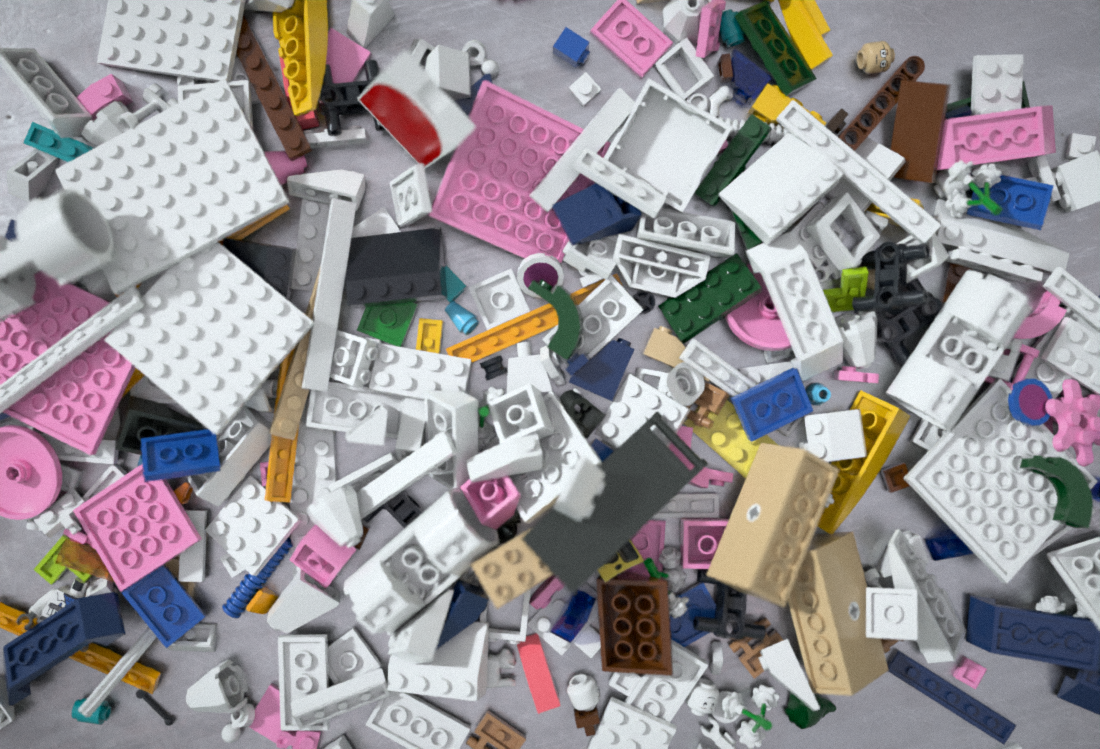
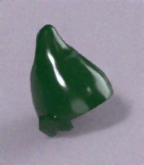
(803, 716)

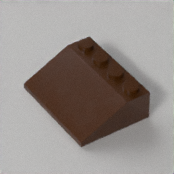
(635, 624)

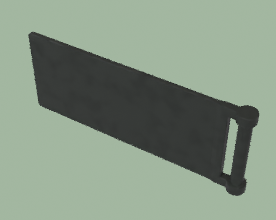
(638, 484)

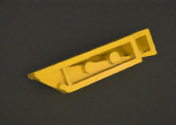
(807, 30)

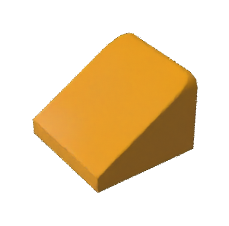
(262, 601)

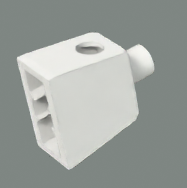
(526, 370)

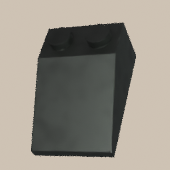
(149, 419)

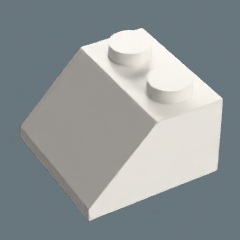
(1079, 182)
(836, 435)
(580, 489)

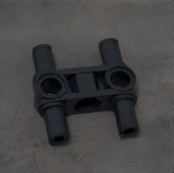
(345, 97)
(892, 278)
(906, 323)
(401, 507)
(729, 608)

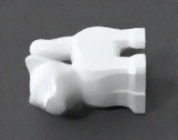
(504, 660)

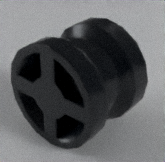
(646, 299)
(493, 367)

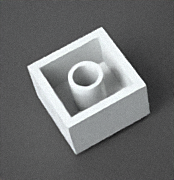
(521, 414)

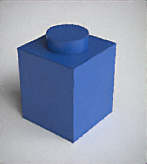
(571, 48)

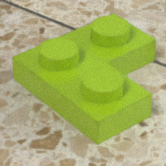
(852, 285)
(51, 571)

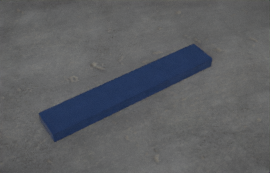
(950, 696)

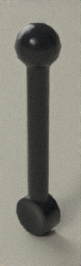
(142, 694)

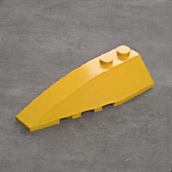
(303, 46)
(881, 430)

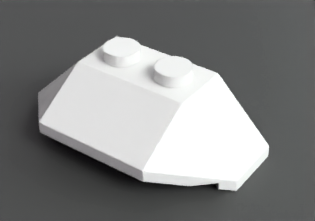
(659, 266)

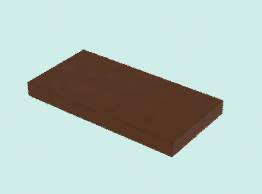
(919, 128)

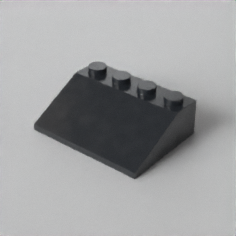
(268, 261)
(396, 268)

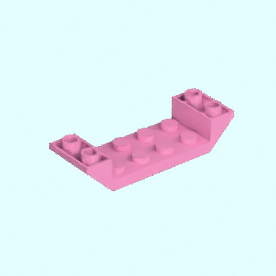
(998, 136)

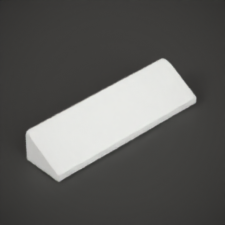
(340, 699)

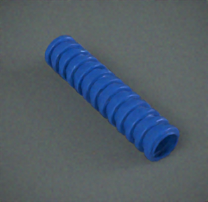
(249, 587)

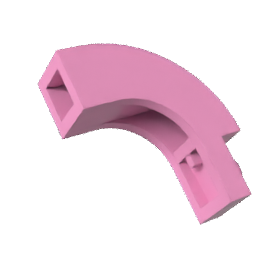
(1042, 319)
(702, 479)

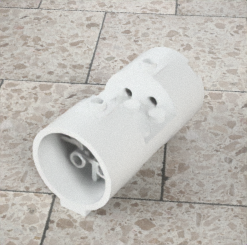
(56, 236)
(959, 349)
(419, 563)

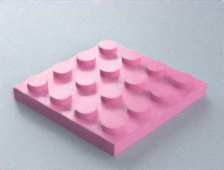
(136, 526)

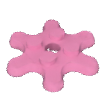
(1076, 421)

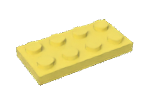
(729, 439)

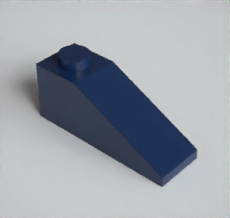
(464, 609)

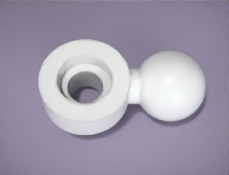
(487, 66)
(242, 718)

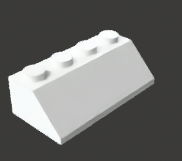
(45, 91)
(688, 232)
(457, 415)
(239, 448)

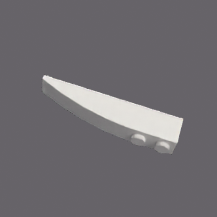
(998, 239)
(938, 621)

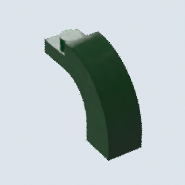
(569, 317)
(1072, 490)

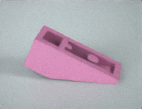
(104, 93)

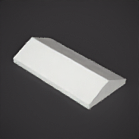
(603, 316)

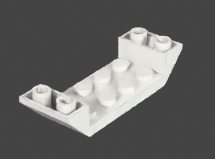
(799, 304)

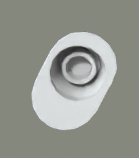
(684, 384)

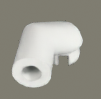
(715, 99)

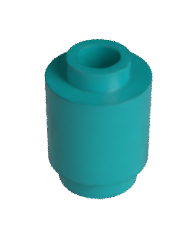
(730, 30)
(100, 715)

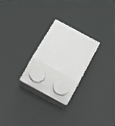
(420, 634)

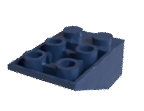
(595, 214)

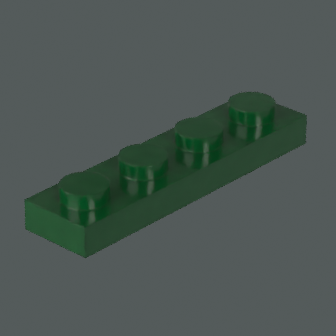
(733, 159)

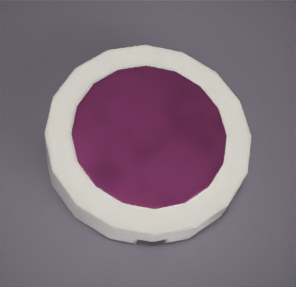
(539, 267)

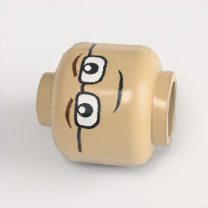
(875, 57)

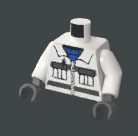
(53, 602)

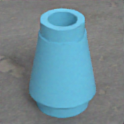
(462, 318)
(813, 393)

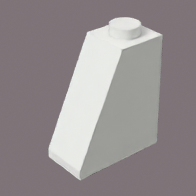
(368, 19)
(412, 428)
(301, 603)

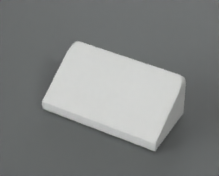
(199, 638)

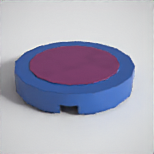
(1029, 401)

